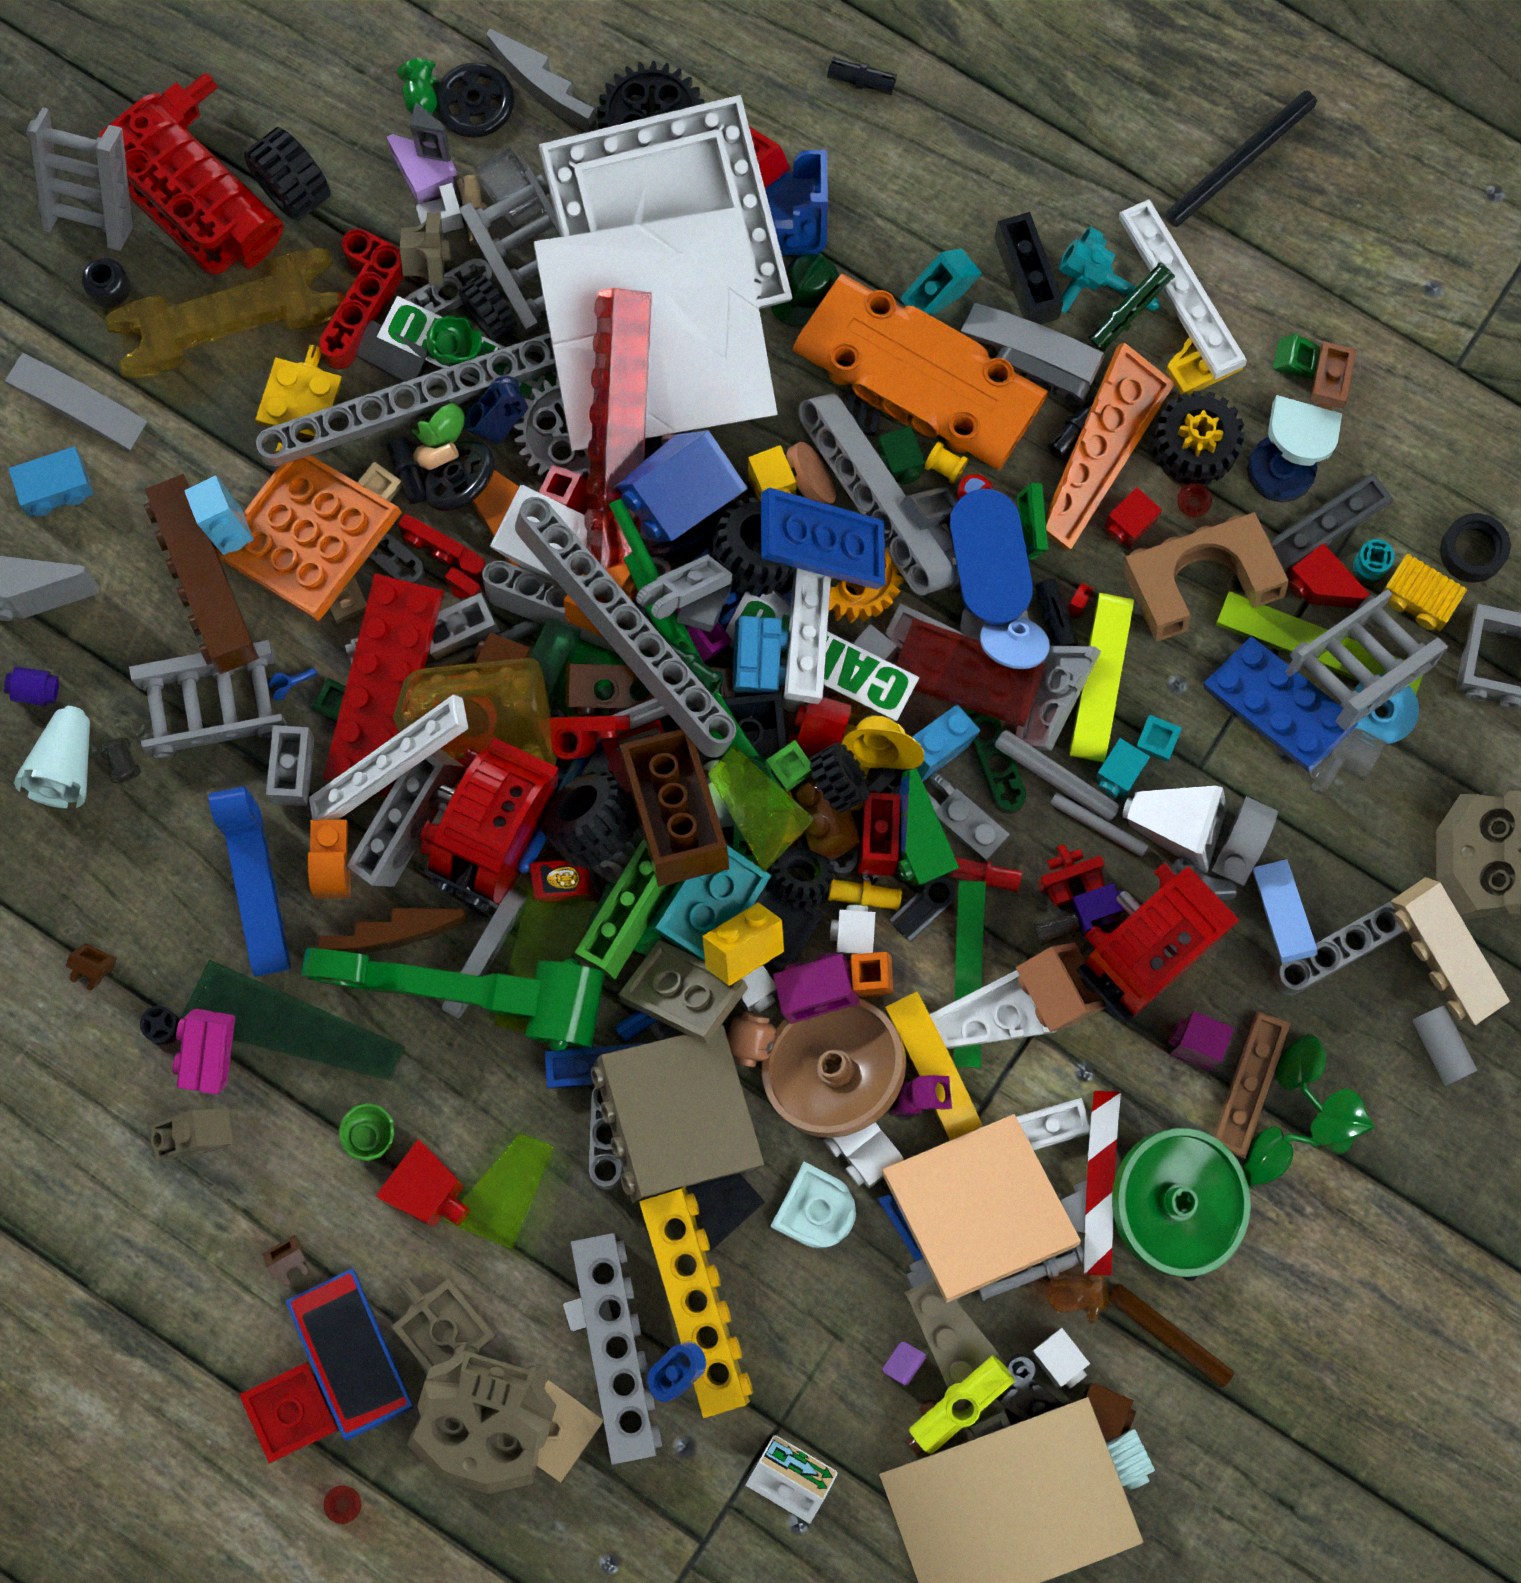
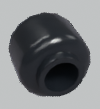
(106, 282)

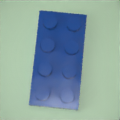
(822, 538)
(1279, 707)

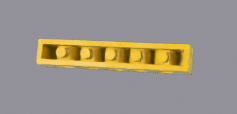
(657, 1213)

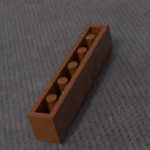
(202, 577)

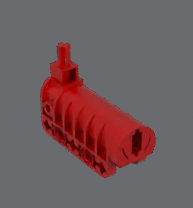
(191, 183)

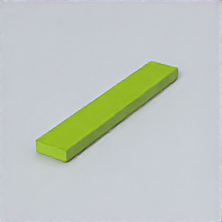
(1287, 632)

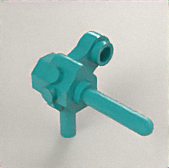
(1090, 267)

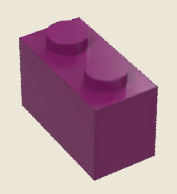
(815, 987)
(1200, 1040)

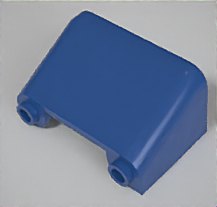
(801, 205)

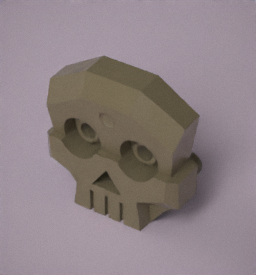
(1473, 855)
(488, 1402)

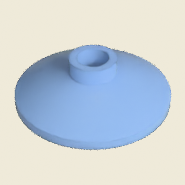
(1016, 644)

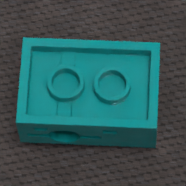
(707, 902)

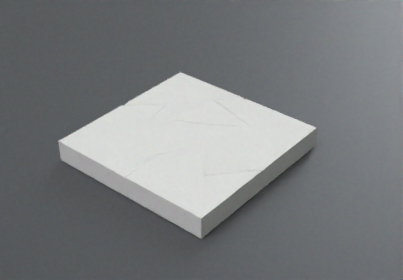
(666, 170)
(704, 319)

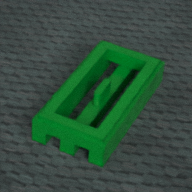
(1032, 517)

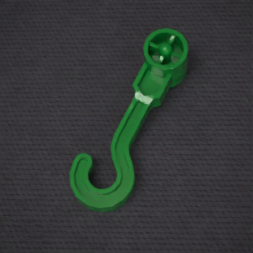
(557, 1003)

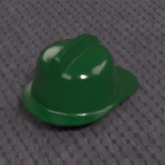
(809, 282)

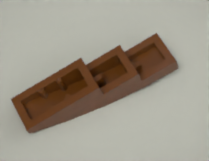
(405, 928)

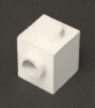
(853, 931)

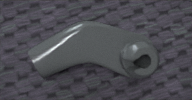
(1222, 888)

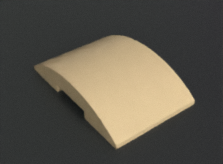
(1014, 1503)

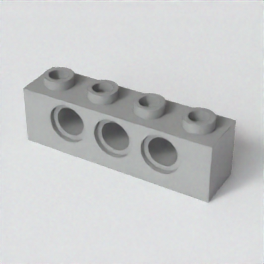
(401, 819)

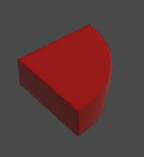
(1080, 600)

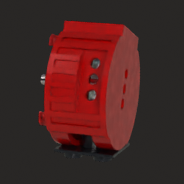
(488, 823)
(1155, 942)

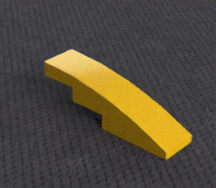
(930, 1057)

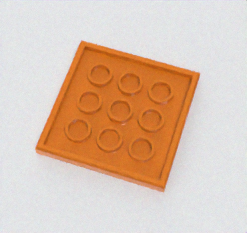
(310, 534)

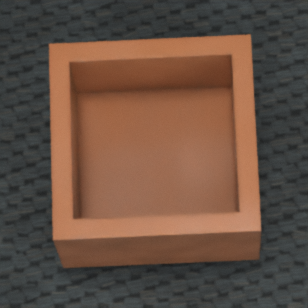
(1057, 987)

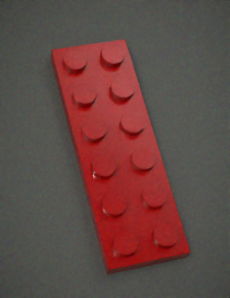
(389, 648)

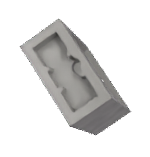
(1480, 689)

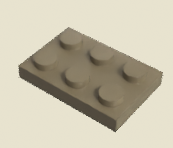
(681, 992)

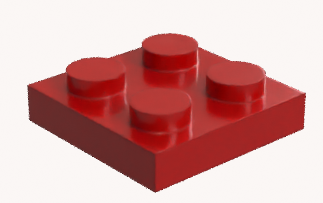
(289, 1412)

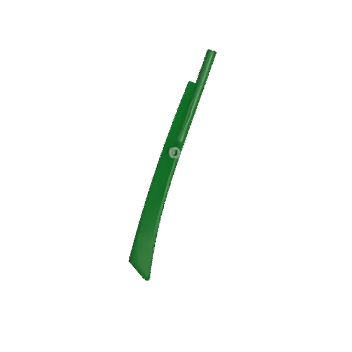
(643, 573)

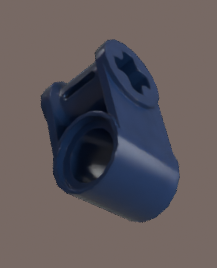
(496, 414)

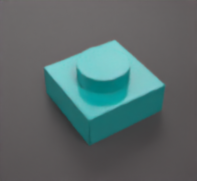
(1158, 738)

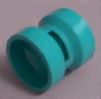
(1368, 566)

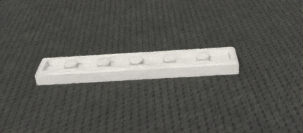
(1184, 291)
(390, 760)

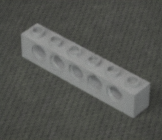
(587, 1256)

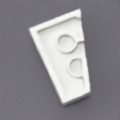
(989, 1015)

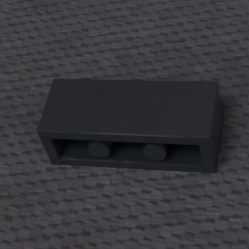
(1028, 269)

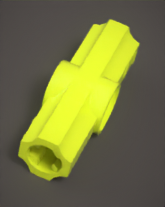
(944, 1421)

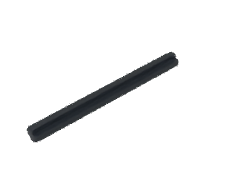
(1240, 158)

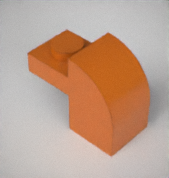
(329, 859)
(872, 974)

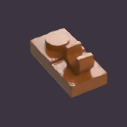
(1333, 375)

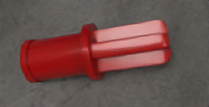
(993, 875)

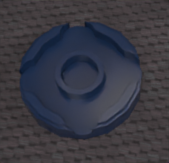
(1276, 476)

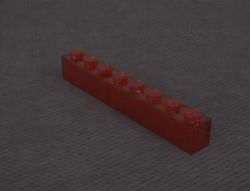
(616, 414)

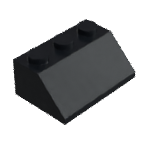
(760, 721)

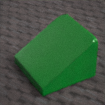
(1296, 356)

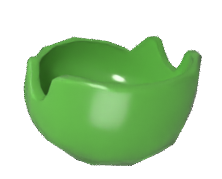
(442, 428)
(366, 1132)

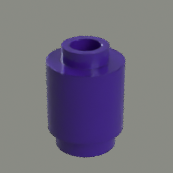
(32, 686)

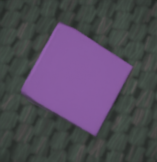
(904, 1363)

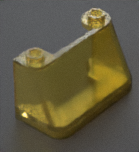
(499, 701)

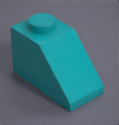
(942, 282)

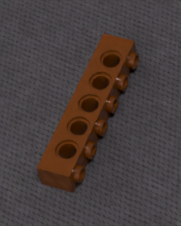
(583, 677)

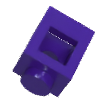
(1097, 908)

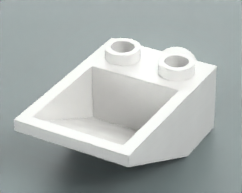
(510, 544)

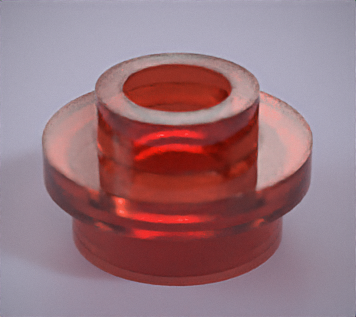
(1198, 491)
(331, 1508)

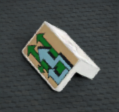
(792, 1479)

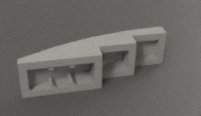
(534, 75)
(1054, 348)
(75, 401)

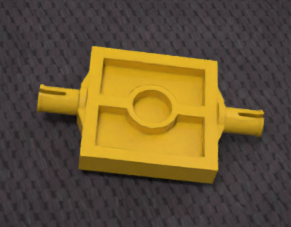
(297, 391)

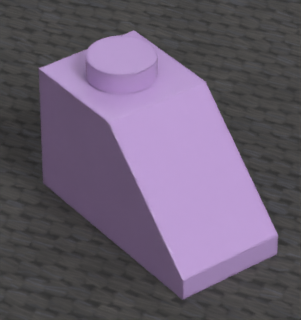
(420, 173)

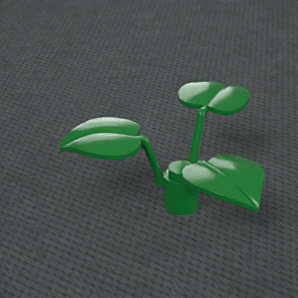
(1336, 1124)

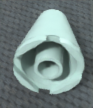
(59, 761)

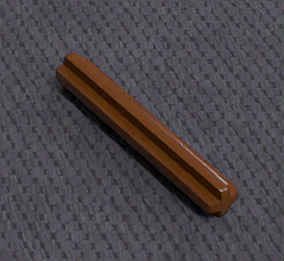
(1170, 1335)

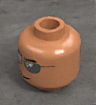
(750, 1038)

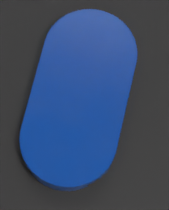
(991, 556)

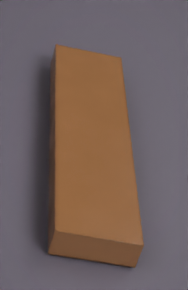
(1251, 1082)

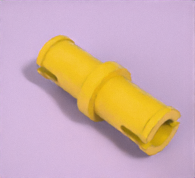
(865, 894)

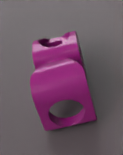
(921, 1095)

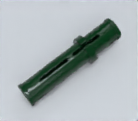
(1131, 307)

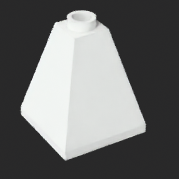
(1180, 820)

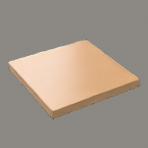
(980, 1208)

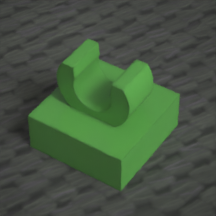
(790, 766)

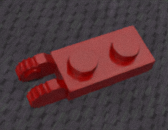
(443, 547)

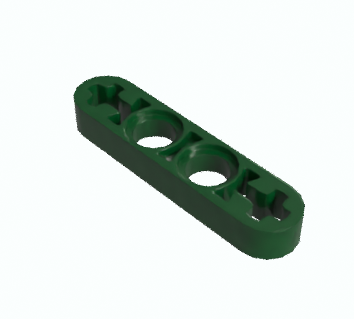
(984, 751)

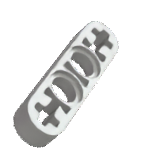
(490, 943)

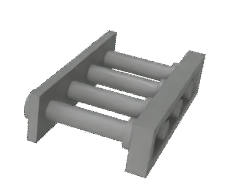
(109, 173)
(497, 249)
(186, 672)
(1376, 689)

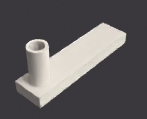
(806, 639)

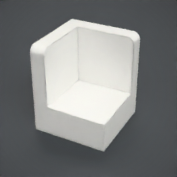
(447, 205)

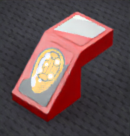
(561, 881)

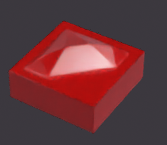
(461, 585)

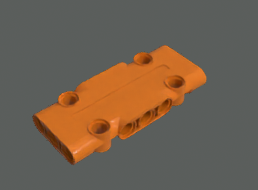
(920, 371)

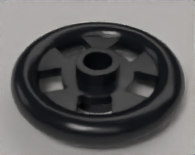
(461, 122)
(459, 477)

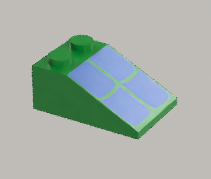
(922, 842)

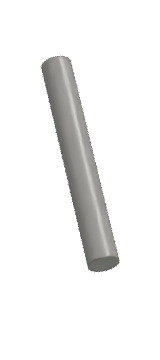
(1099, 824)

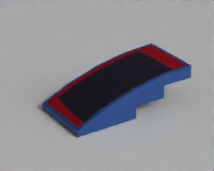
(349, 1354)

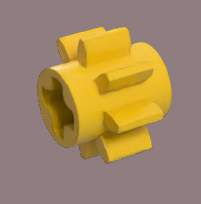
(1207, 426)

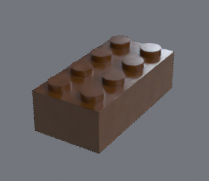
(674, 807)

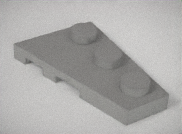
(1057, 693)

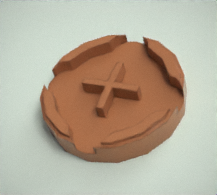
(812, 474)

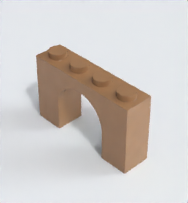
(1235, 543)

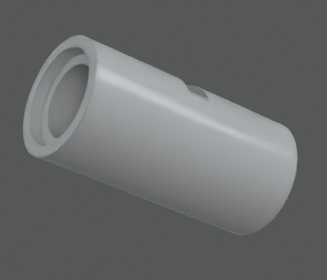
(1444, 1045)

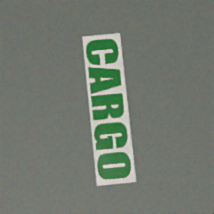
(414, 322)
(846, 665)

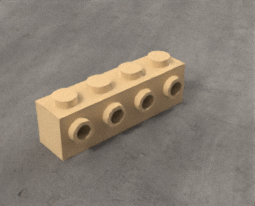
(1449, 951)

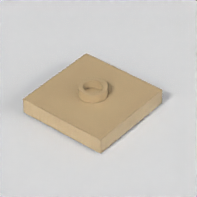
(568, 1435)

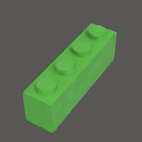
(623, 916)

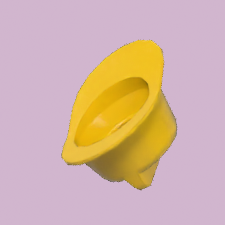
(883, 744)

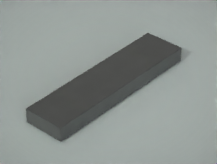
(1331, 521)

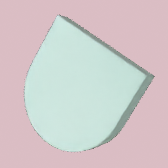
(1303, 430)
(816, 1209)

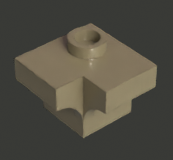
(425, 250)

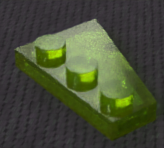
(758, 806)
(506, 1192)

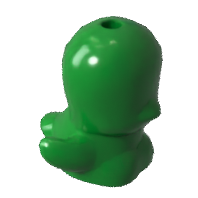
(418, 84)

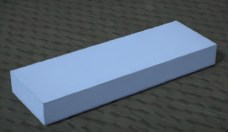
(1284, 911)

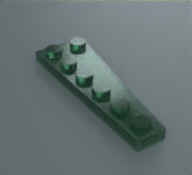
(292, 1026)

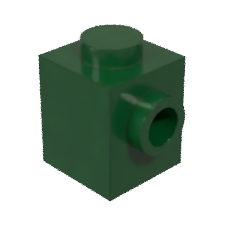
(901, 455)

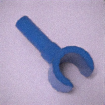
(285, 682)

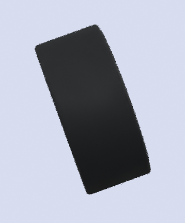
(1491, 528)

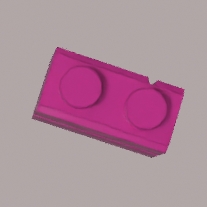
(204, 1051)

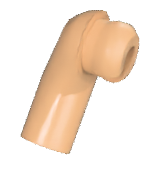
(434, 457)

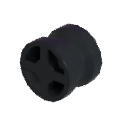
(154, 1021)

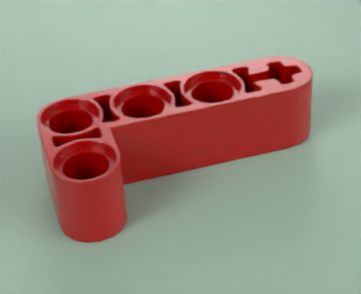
(355, 303)

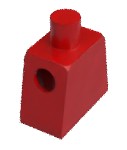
(424, 1188)

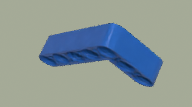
(241, 823)

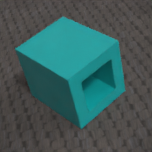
(1121, 769)

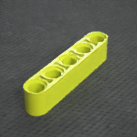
(1100, 690)

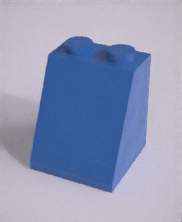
(680, 485)

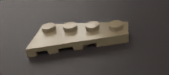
(952, 1339)

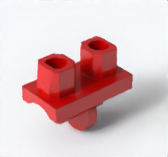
(1057, 882)

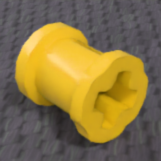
(946, 463)

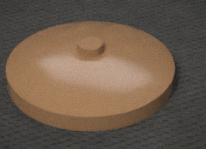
(835, 1070)

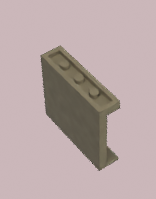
(676, 1114)

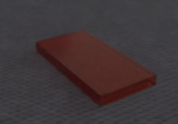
(963, 674)

